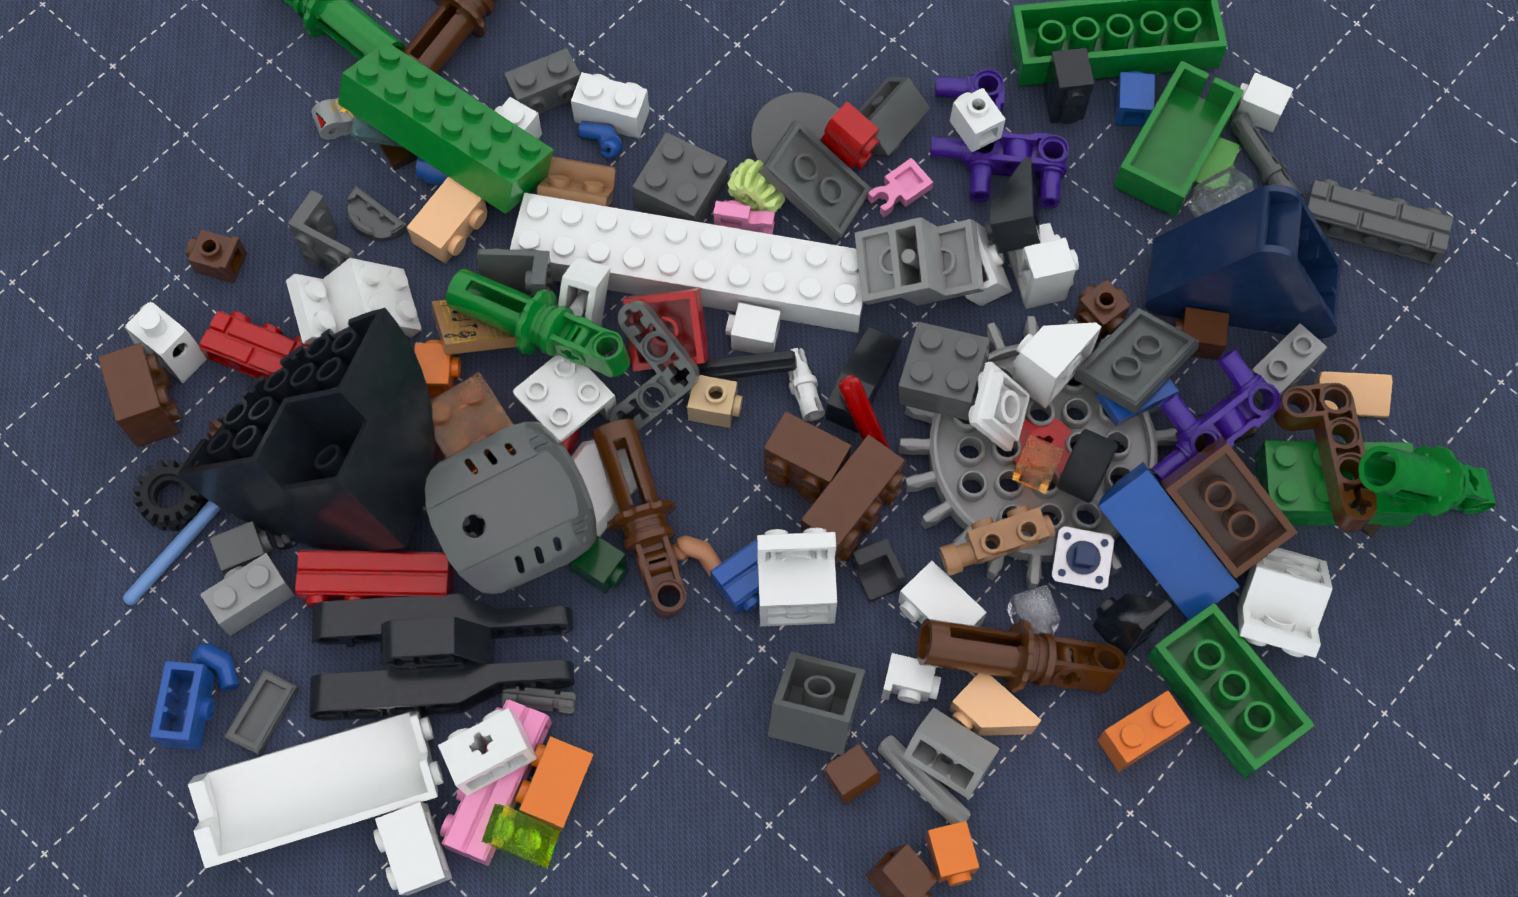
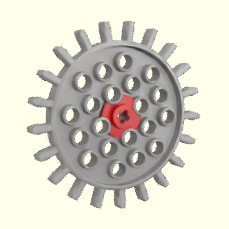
(951, 469)

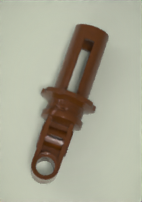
(448, 30)
(643, 525)
(1020, 655)

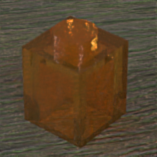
(1037, 464)

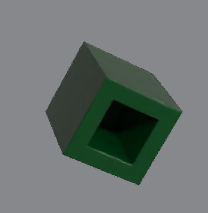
(601, 565)

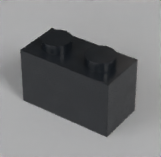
(1068, 85)

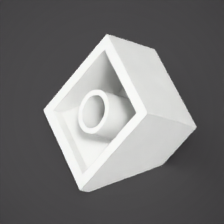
(1051, 357)

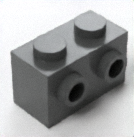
(544, 82)
(896, 111)

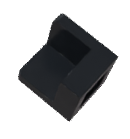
(878, 570)

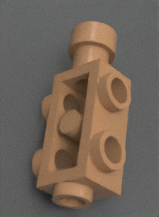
(1003, 534)

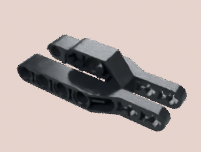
(430, 633)

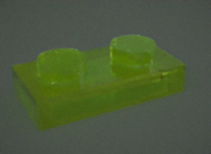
(520, 836)

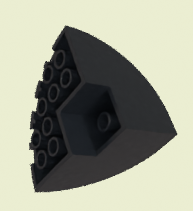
(328, 443)

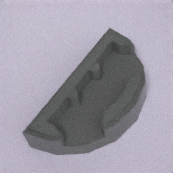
(373, 219)

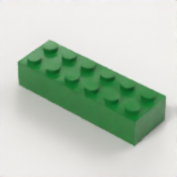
(1117, 35)
(445, 126)

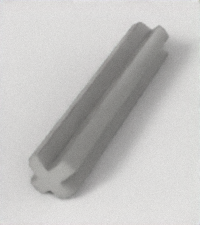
(924, 783)

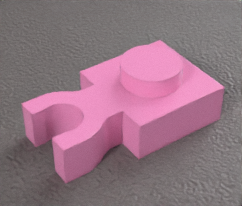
(902, 184)
(740, 216)

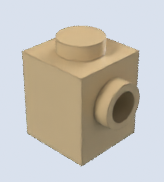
(714, 401)

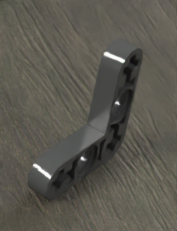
(664, 379)

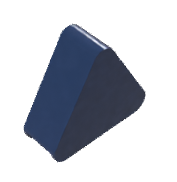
(1250, 259)

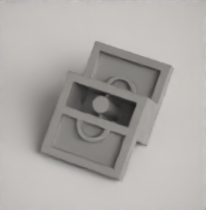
(919, 261)

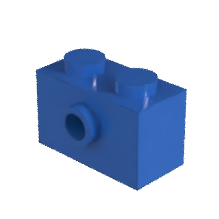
(183, 705)

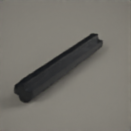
(744, 366)

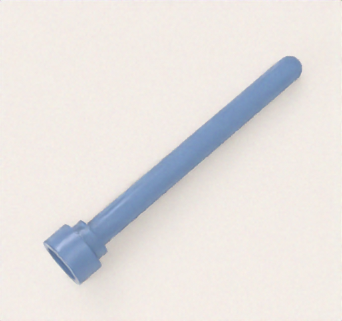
(171, 553)

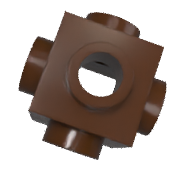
(1102, 305)

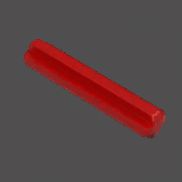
(861, 409)

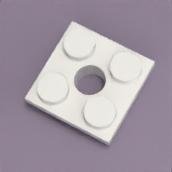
(999, 407)

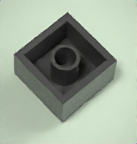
(680, 181)
(943, 370)
(816, 703)

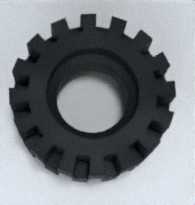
(151, 486)

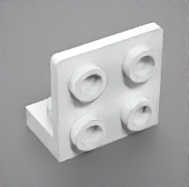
(564, 396)

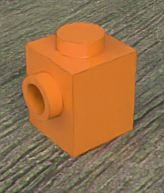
(437, 367)
(952, 853)

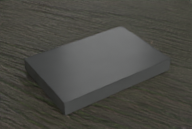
(815, 180)
(1136, 360)

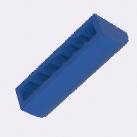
(1167, 541)

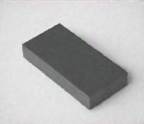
(261, 712)

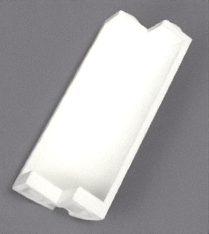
(314, 787)

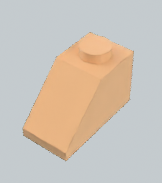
(992, 709)

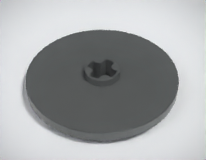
(780, 112)

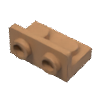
(579, 182)

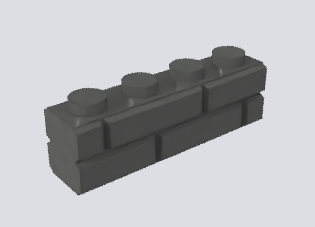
(1379, 222)

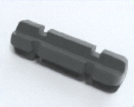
(542, 699)

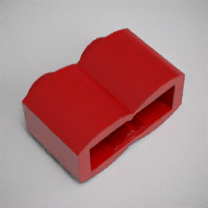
(851, 136)

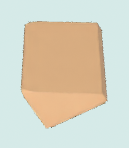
(1369, 391)

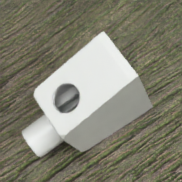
(160, 336)

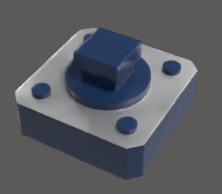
(1081, 559)

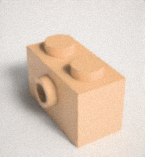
(447, 220)

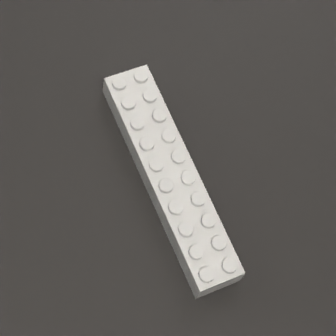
(730, 265)

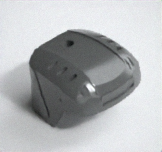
(523, 504)

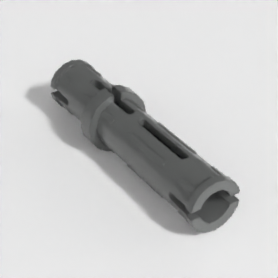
(1260, 152)

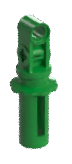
(344, 24)
(537, 322)
(1427, 480)

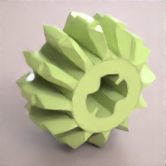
(753, 189)

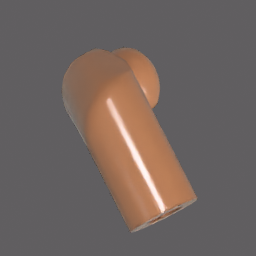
(698, 549)

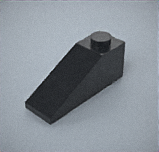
(1015, 211)
(869, 364)
(1130, 620)

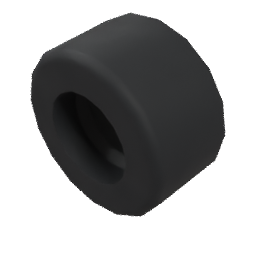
(1087, 465)

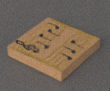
(466, 334)

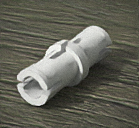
(804, 388)

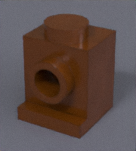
(221, 263)

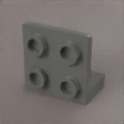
(315, 233)
(519, 269)

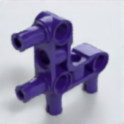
(1005, 153)
(1226, 419)

